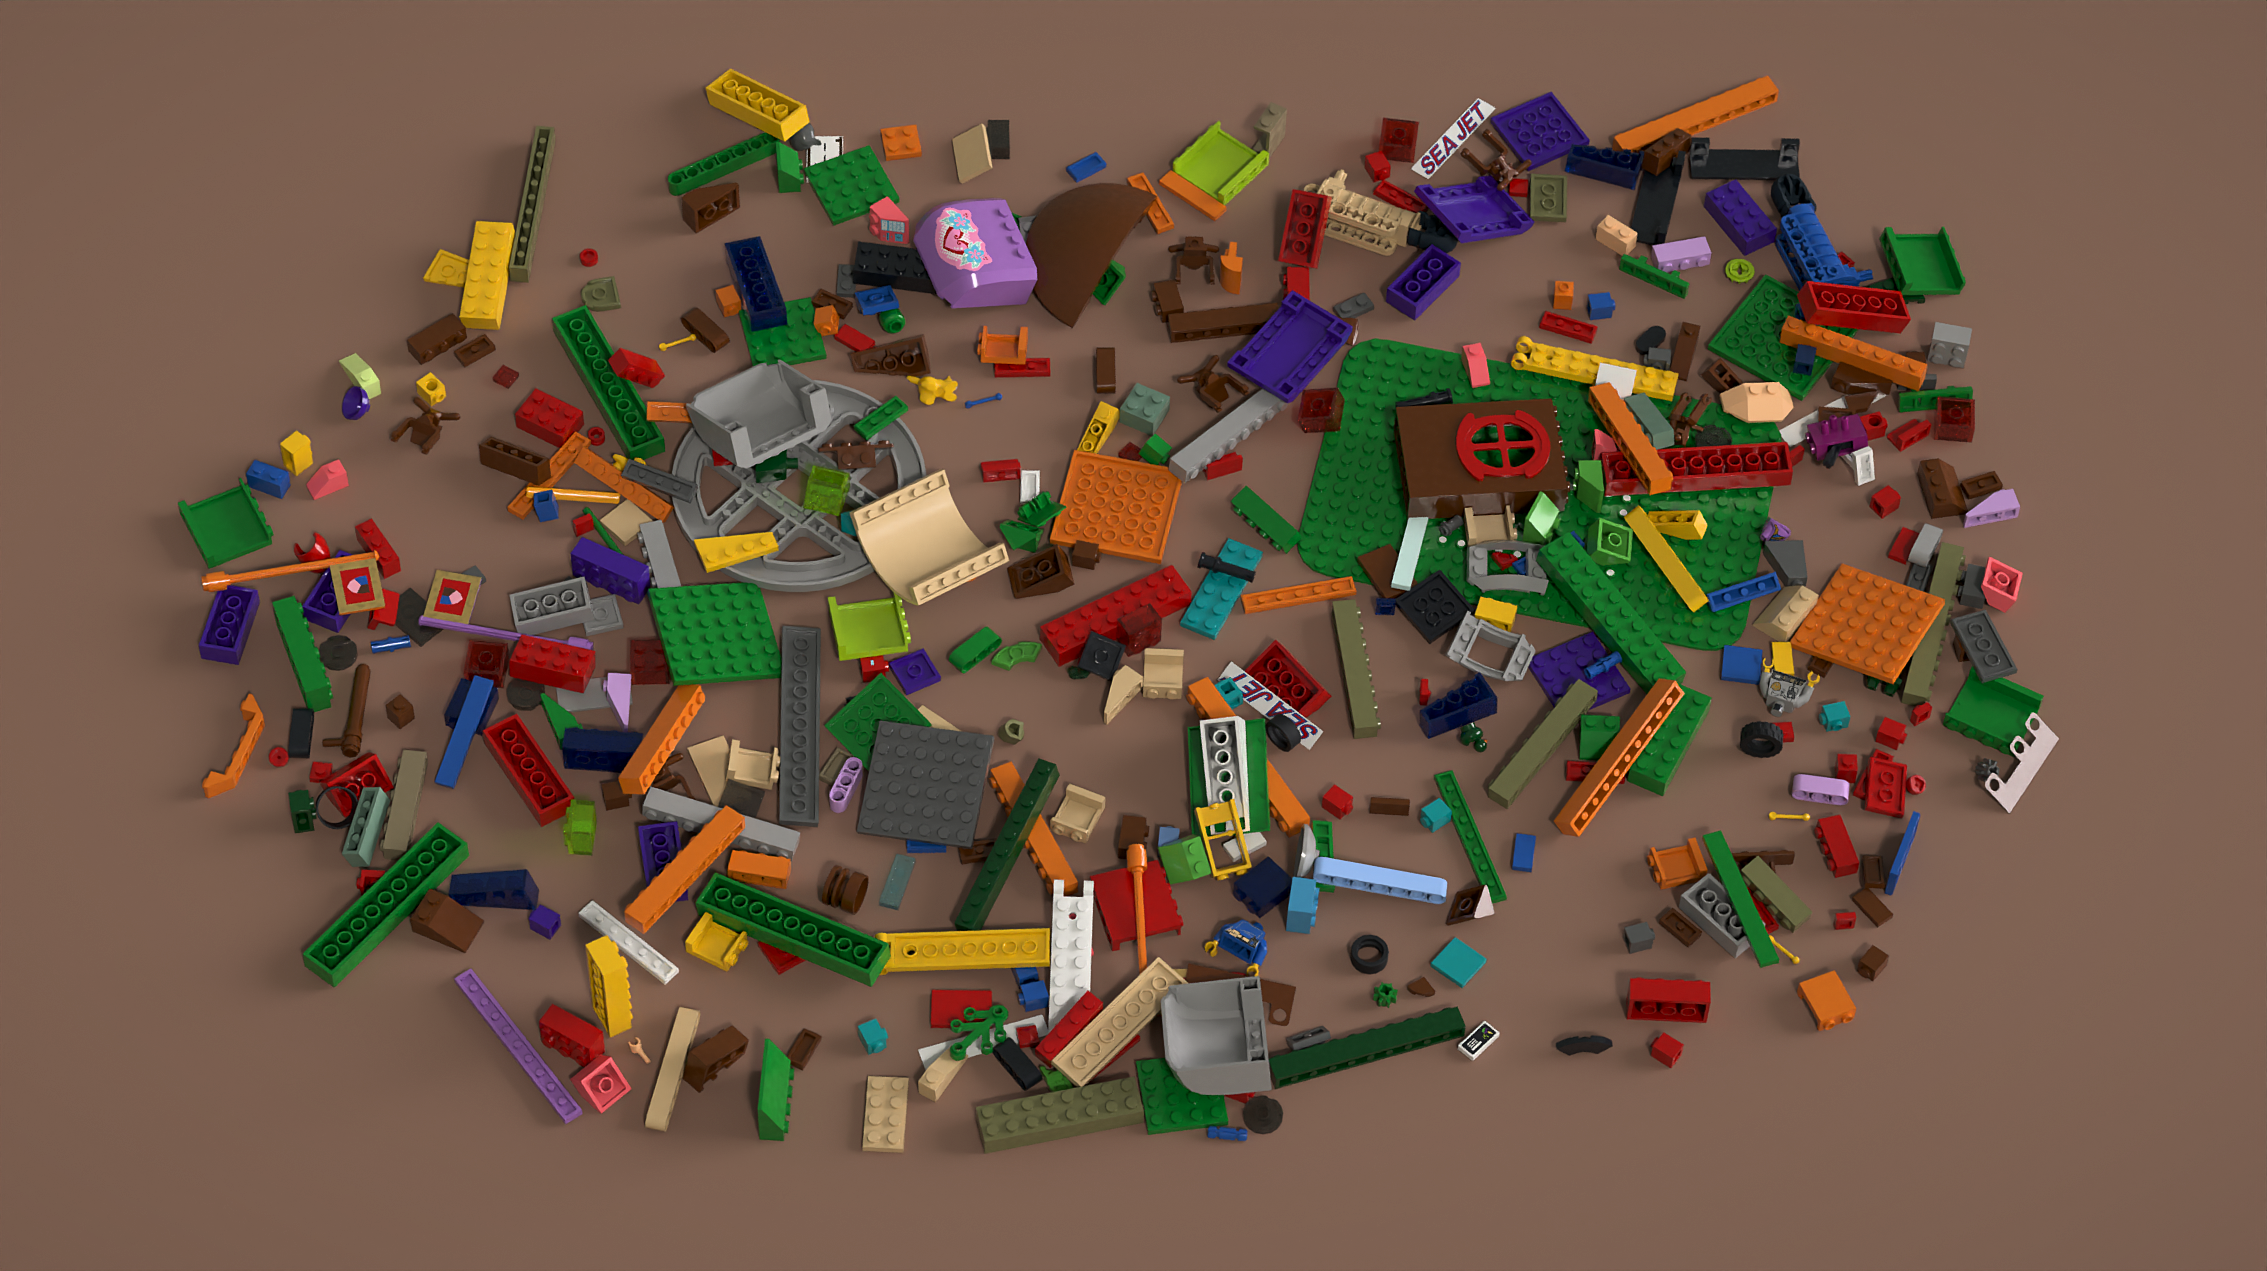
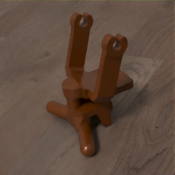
(1498, 168)
(1194, 256)
(1212, 386)
(1682, 424)
(426, 428)
(666, 781)

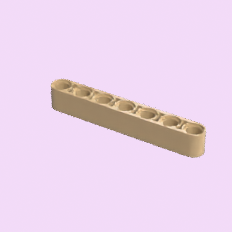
(672, 1069)

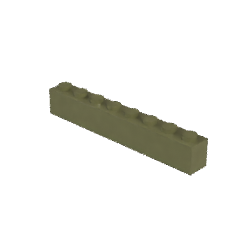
(1354, 669)
(1542, 743)

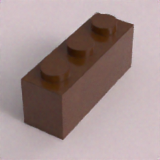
(1661, 154)
(437, 339)

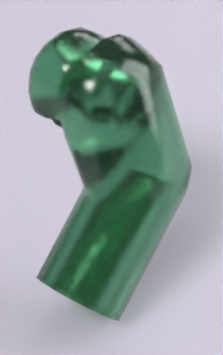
(1075, 673)

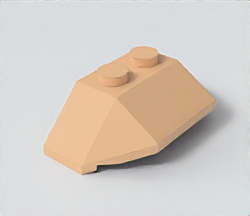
(1757, 402)

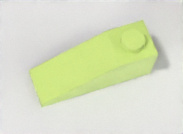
(361, 375)

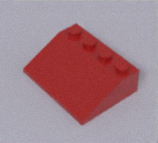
(1288, 679)

